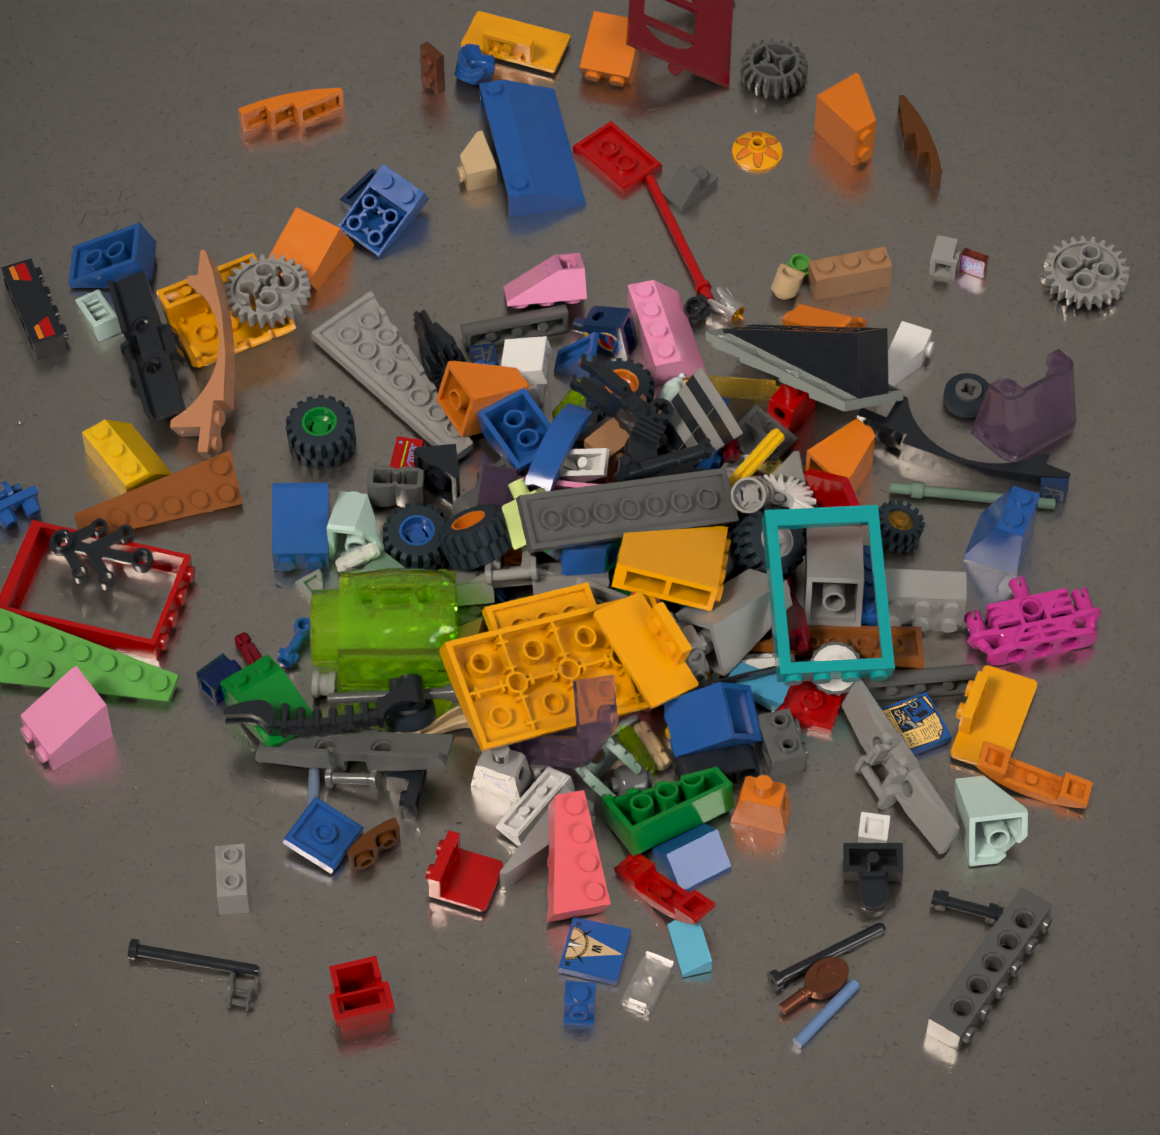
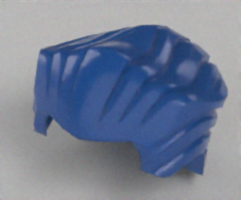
(473, 65)

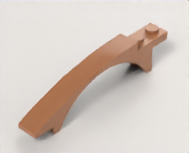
(206, 413)

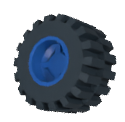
(412, 537)

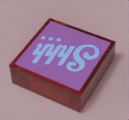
(974, 263)

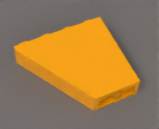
(675, 565)

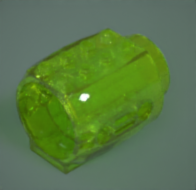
(385, 625)

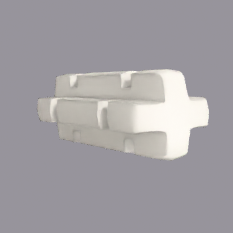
(358, 557)

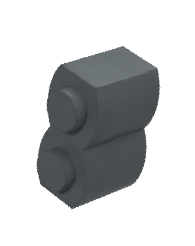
(395, 486)

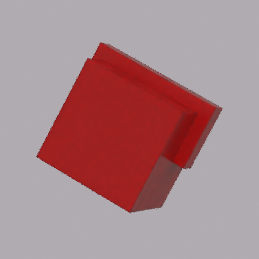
(359, 994)

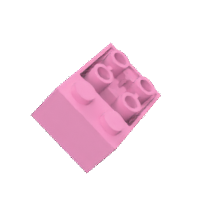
(551, 281)

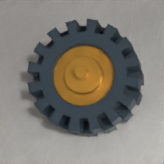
(900, 525)

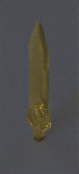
(743, 388)

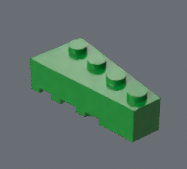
(668, 809)

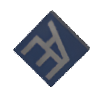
(483, 352)
(1054, 488)

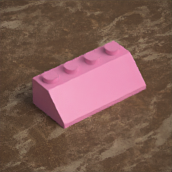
(663, 331)

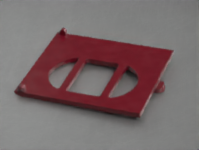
(710, 44)

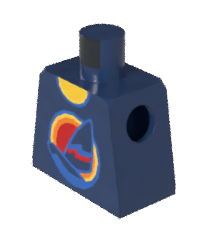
(615, 330)

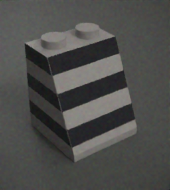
(700, 415)

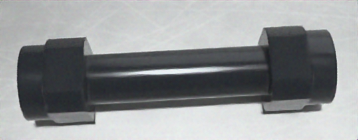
(942, 900)

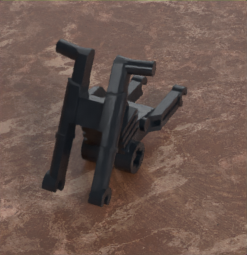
(641, 423)

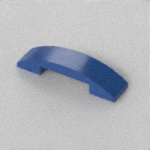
(556, 446)

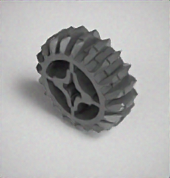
(773, 68)

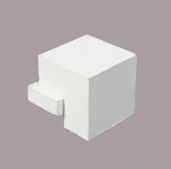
(531, 361)

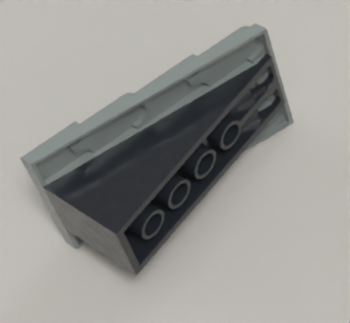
(829, 362)

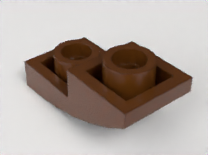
(364, 850)

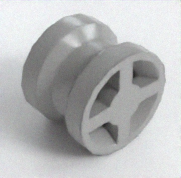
(324, 683)

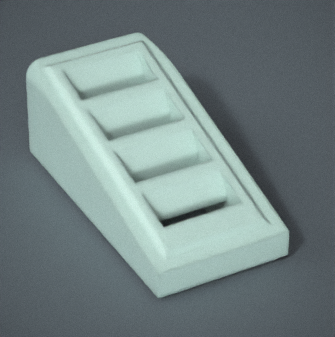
(99, 317)

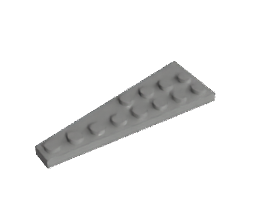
(376, 356)

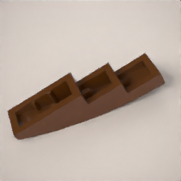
(918, 138)

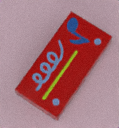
(403, 452)

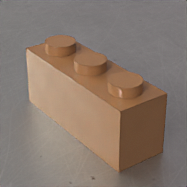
(849, 273)

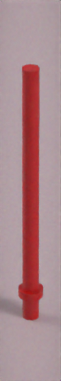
(702, 286)

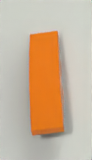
(297, 106)

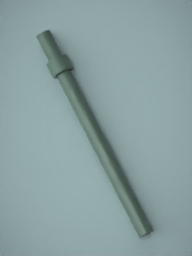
(918, 490)

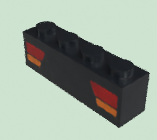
(34, 308)

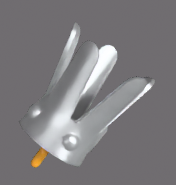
(729, 306)

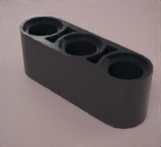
(734, 762)

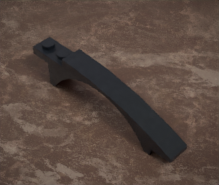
(902, 432)

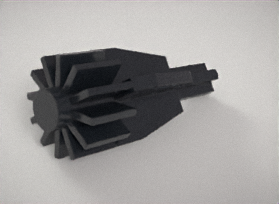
(435, 346)

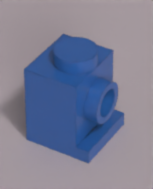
(579, 1003)

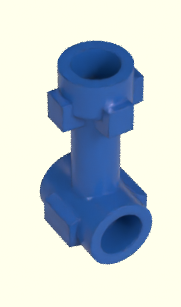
(289, 655)

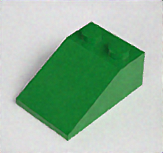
(265, 682)

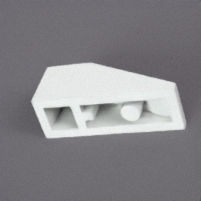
(908, 351)
(585, 465)

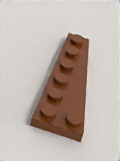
(182, 494)
(865, 639)

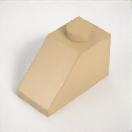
(477, 164)

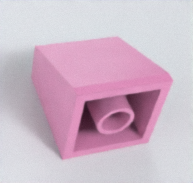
(66, 720)

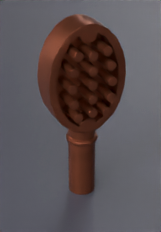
(821, 982)

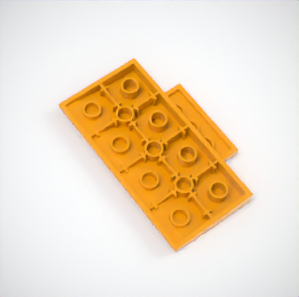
(522, 670)

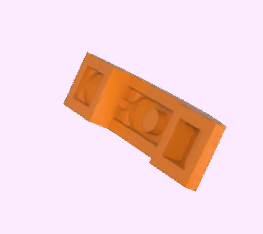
(1031, 780)

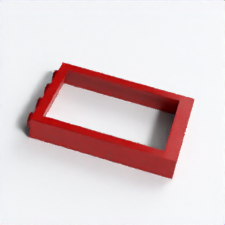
(165, 562)

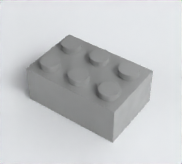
(927, 599)

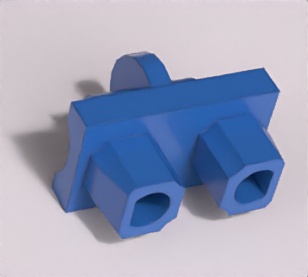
(14, 498)

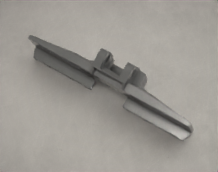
(406, 753)

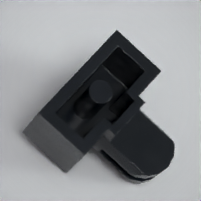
(873, 867)

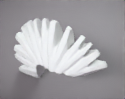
(791, 493)

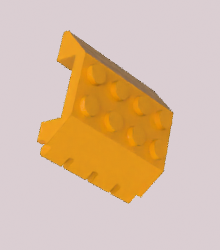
(198, 326)

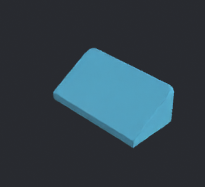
(690, 948)

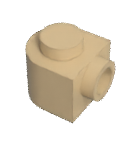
(787, 282)

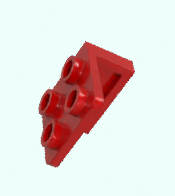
(462, 875)

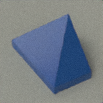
(568, 357)

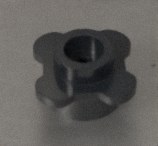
(696, 309)

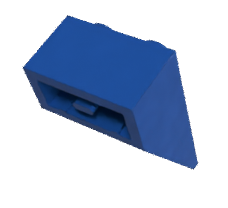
(383, 210)

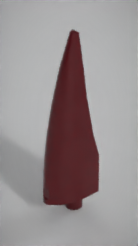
(797, 623)

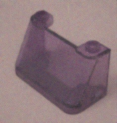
(1026, 419)

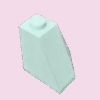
(351, 525)
(988, 820)

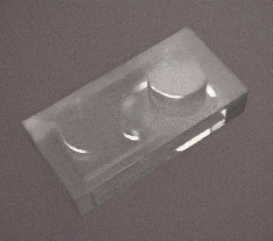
(647, 983)

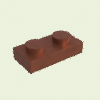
(432, 68)

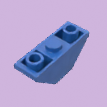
(589, 558)

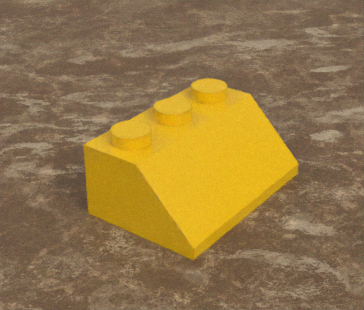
(123, 455)

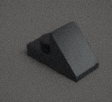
(411, 786)

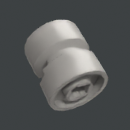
(752, 494)

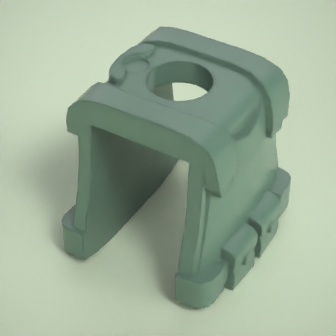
(595, 770)

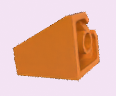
(813, 316)

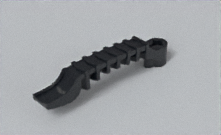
(404, 694)

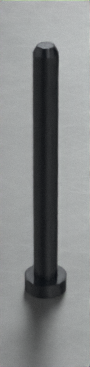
(136, 949)
(778, 979)

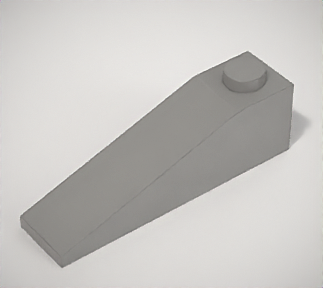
(532, 850)

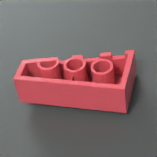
(574, 864)

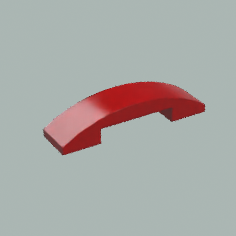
(661, 892)

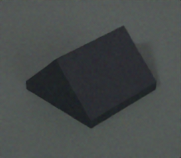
(440, 471)

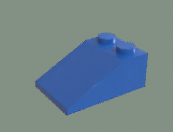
(112, 257)
(514, 428)

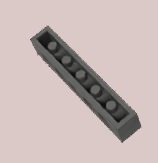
(1023, 909)

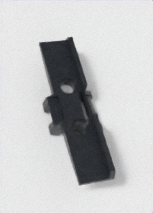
(157, 375)

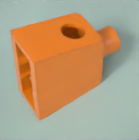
(762, 804)

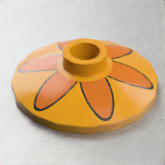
(757, 151)

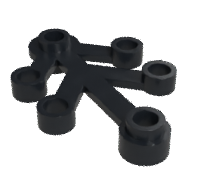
(99, 550)

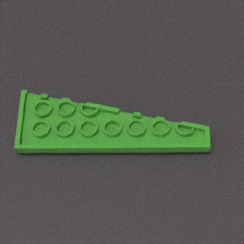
(42, 655)

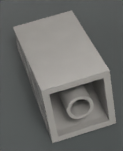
(834, 576)
(735, 621)

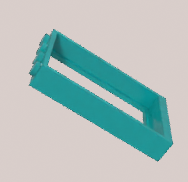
(824, 671)

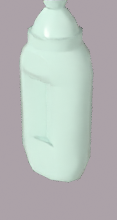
(671, 388)

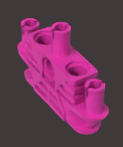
(1024, 637)

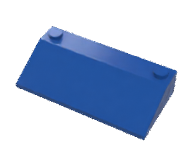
(531, 147)

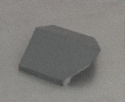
(755, 428)

